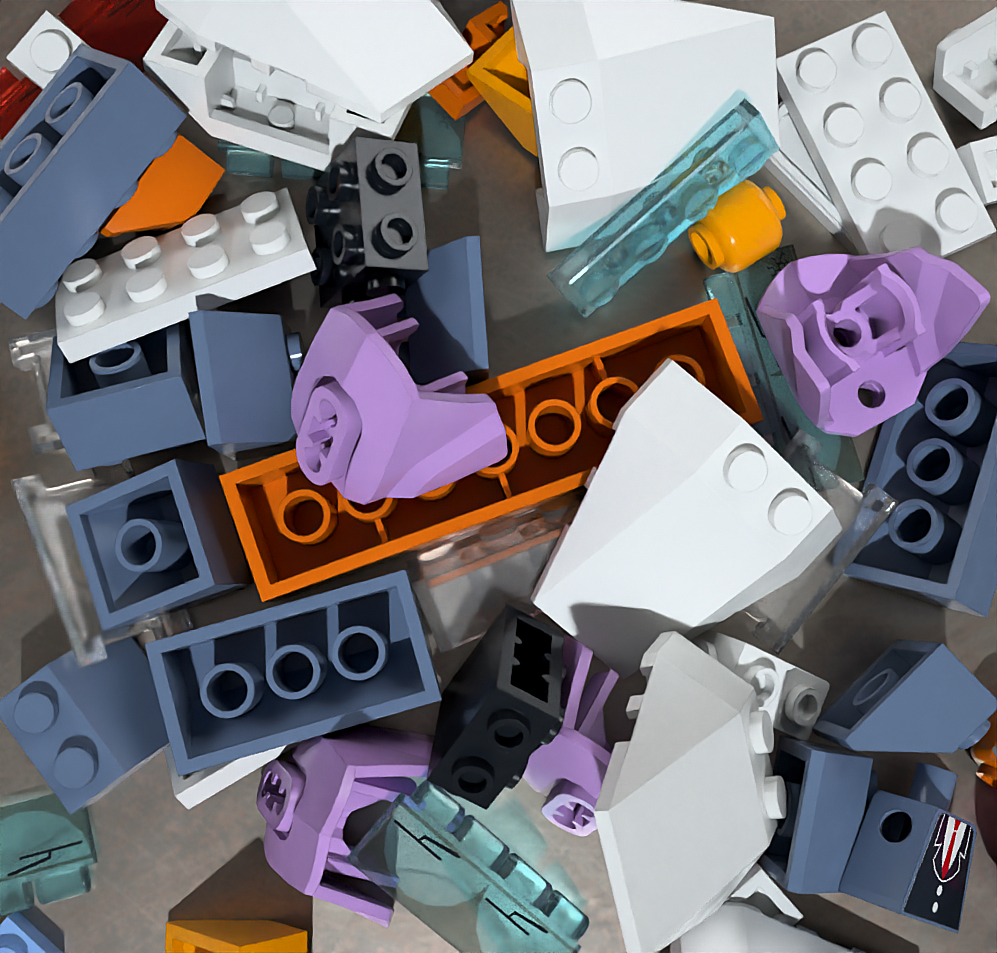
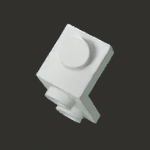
(781, 689)

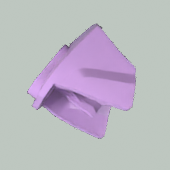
(892, 322)
(383, 426)
(577, 759)
(317, 791)

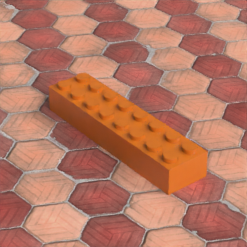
(556, 431)

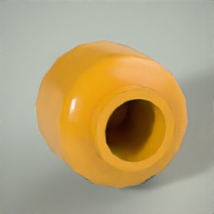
(739, 228)

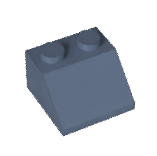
(449, 315)
(246, 381)
(126, 399)
(158, 543)
(910, 702)
(89, 723)
(824, 815)

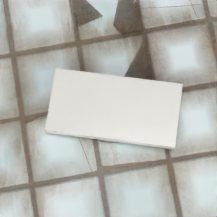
(880, 143)
(180, 272)

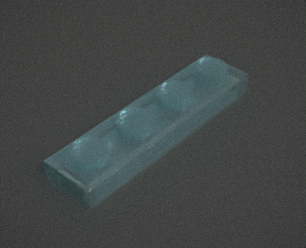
(665, 209)

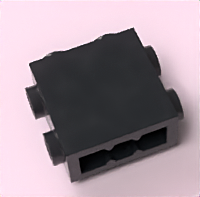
(368, 223)
(499, 708)

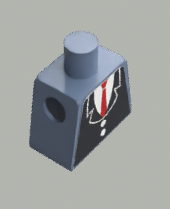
(914, 852)

